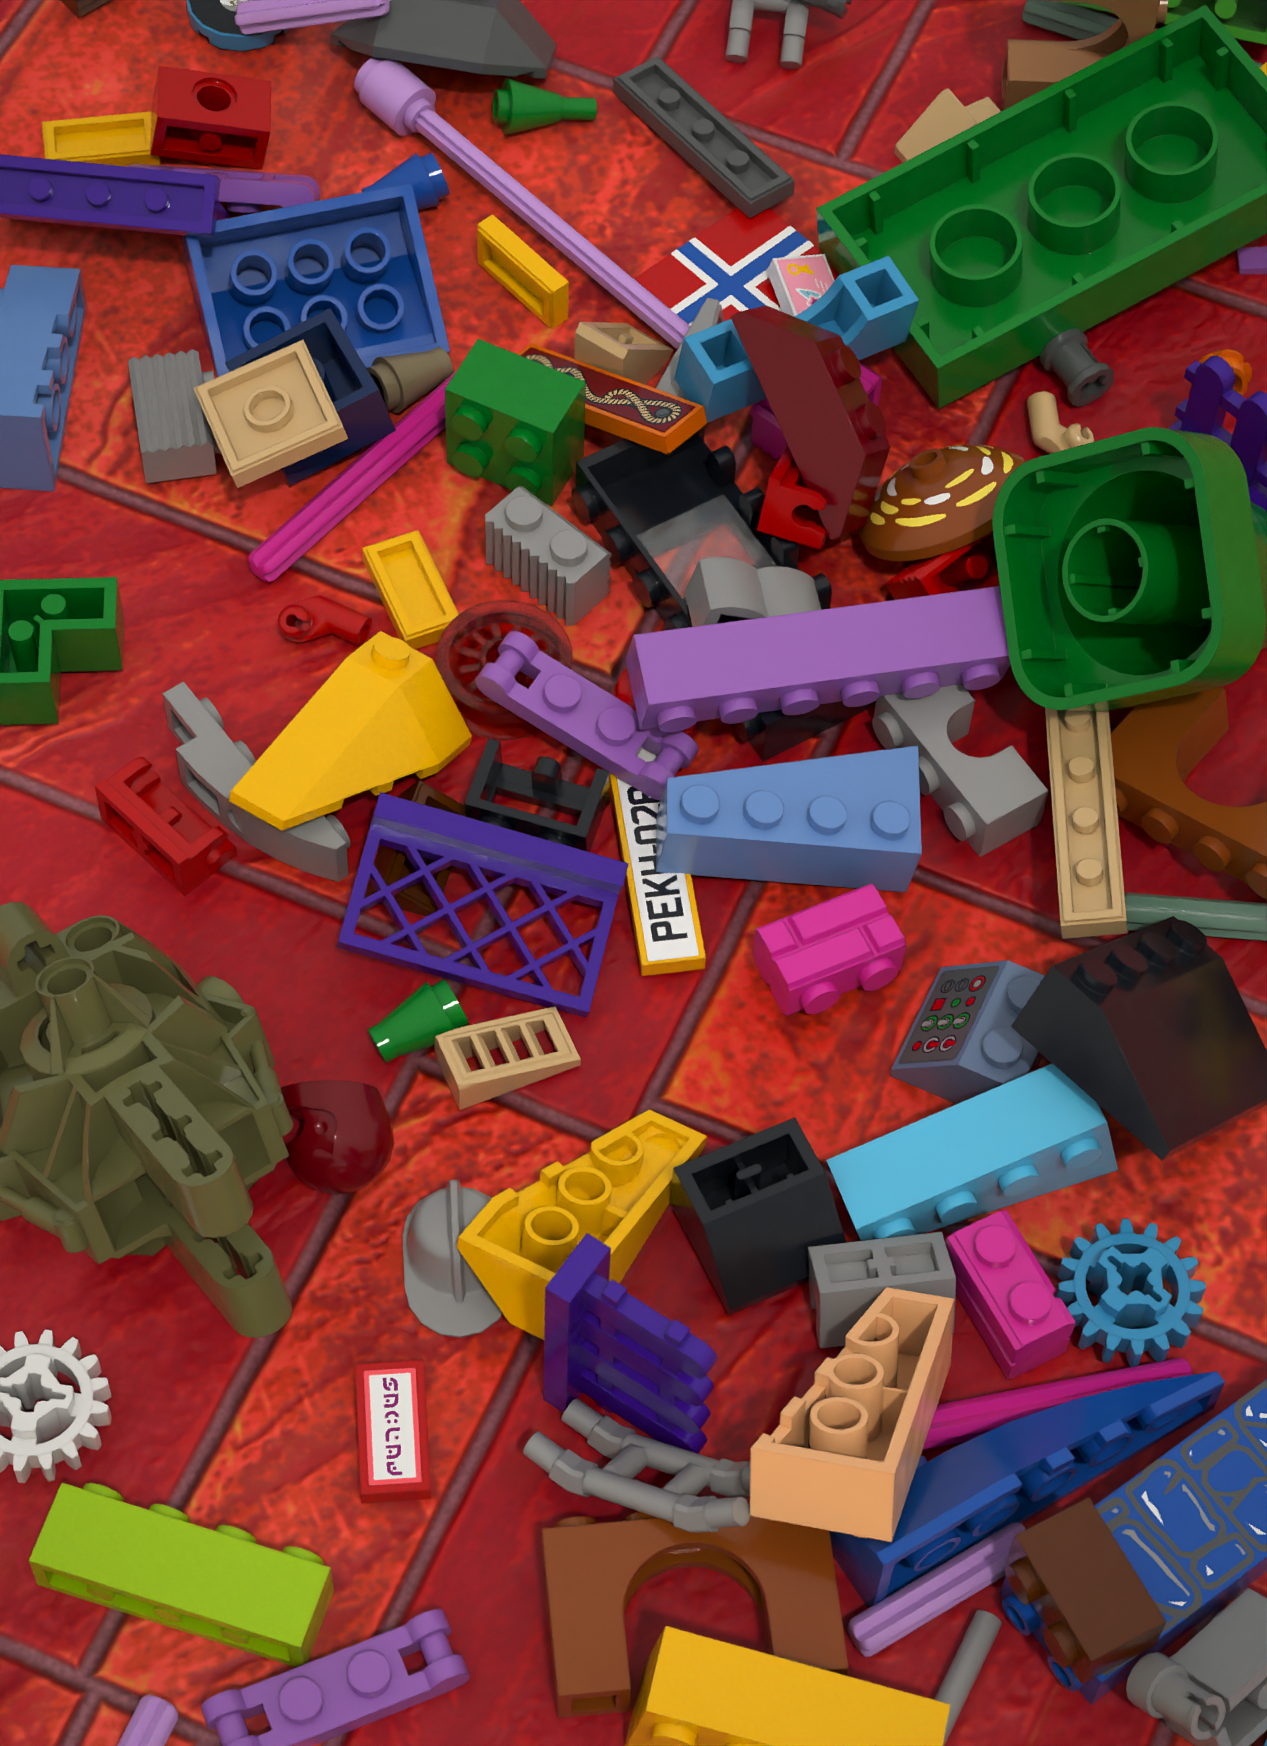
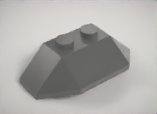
(454, 35)

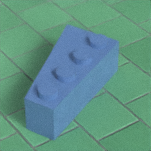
(38, 362)
(798, 821)

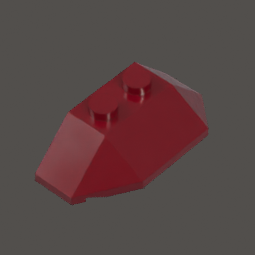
(820, 410)

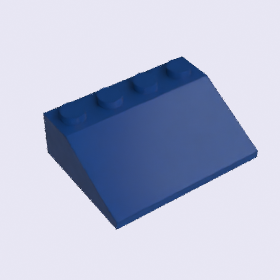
(338, 253)

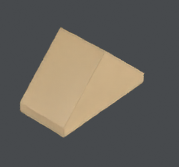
(620, 350)

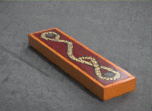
(627, 406)

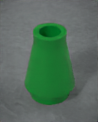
(417, 1021)

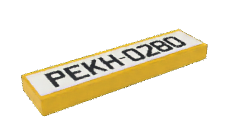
(659, 903)

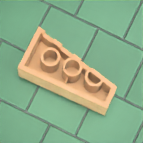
(860, 1429)

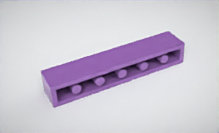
(818, 659)

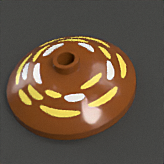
(937, 502)

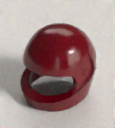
(343, 1136)

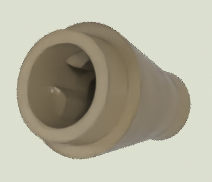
(409, 376)

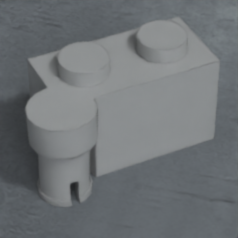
(1215, 1683)

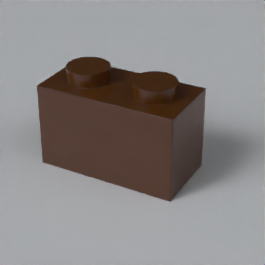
(1083, 1591)

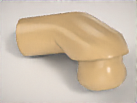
(1045, 426)

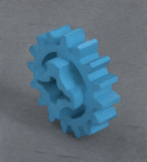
(1143, 1317)

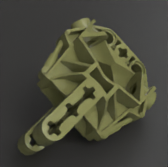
(103, 1061)

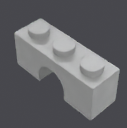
(980, 797)

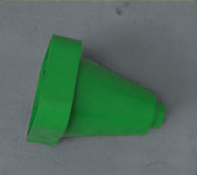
(1131, 570)

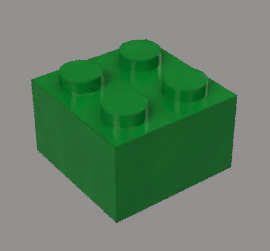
(514, 421)

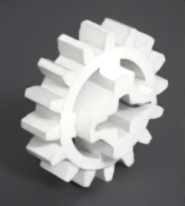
(60, 1422)

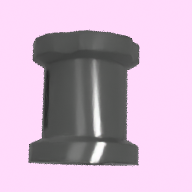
(1076, 367)

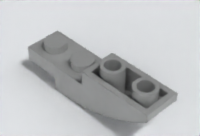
(214, 765)

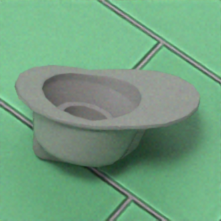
(436, 1276)

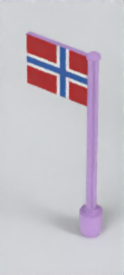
(719, 263)

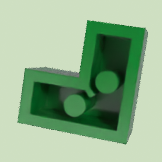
(54, 630)

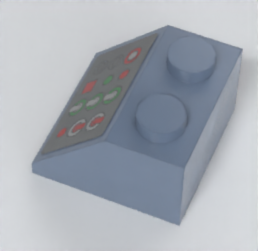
(965, 1032)

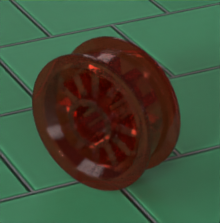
(474, 641)

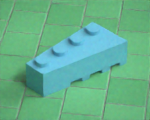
(976, 1157)

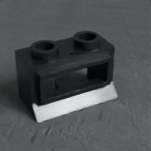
(541, 788)

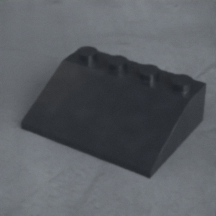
(1152, 1035)

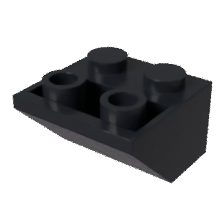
(756, 1213)

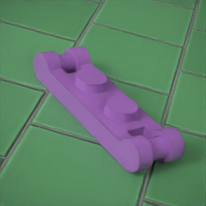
(248, 190)
(583, 716)
(342, 1688)

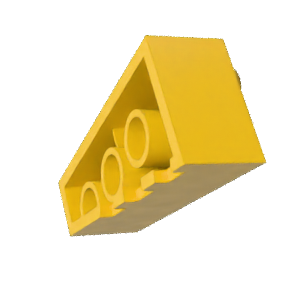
(735, 1696)

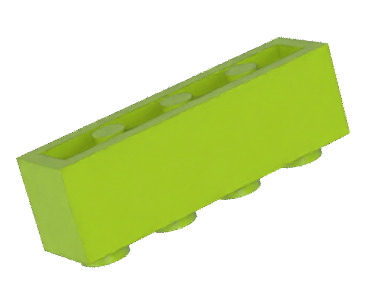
(183, 1573)

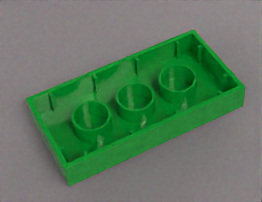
(1066, 203)

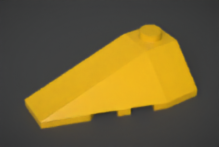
(362, 730)

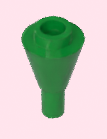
(528, 107)

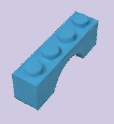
(863, 306)

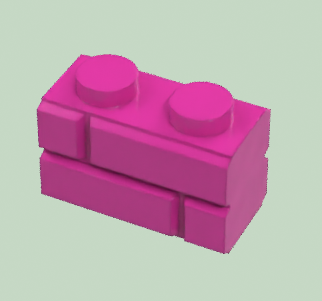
(829, 951)
(1008, 1294)

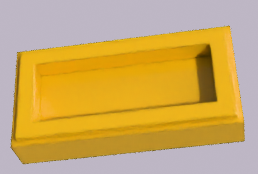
(101, 139)
(522, 272)
(410, 588)

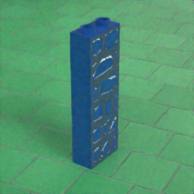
(1187, 1528)

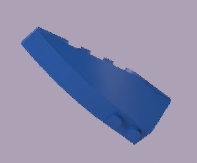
(1017, 1475)

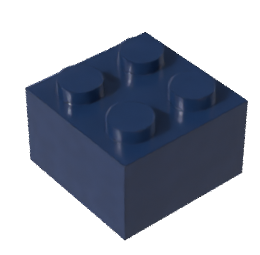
(346, 381)

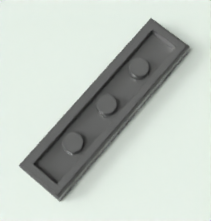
(703, 136)

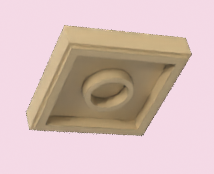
(270, 413)

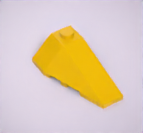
(608, 1193)

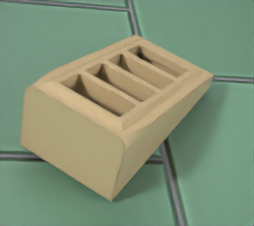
(492, 1081)

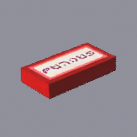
(392, 1431)

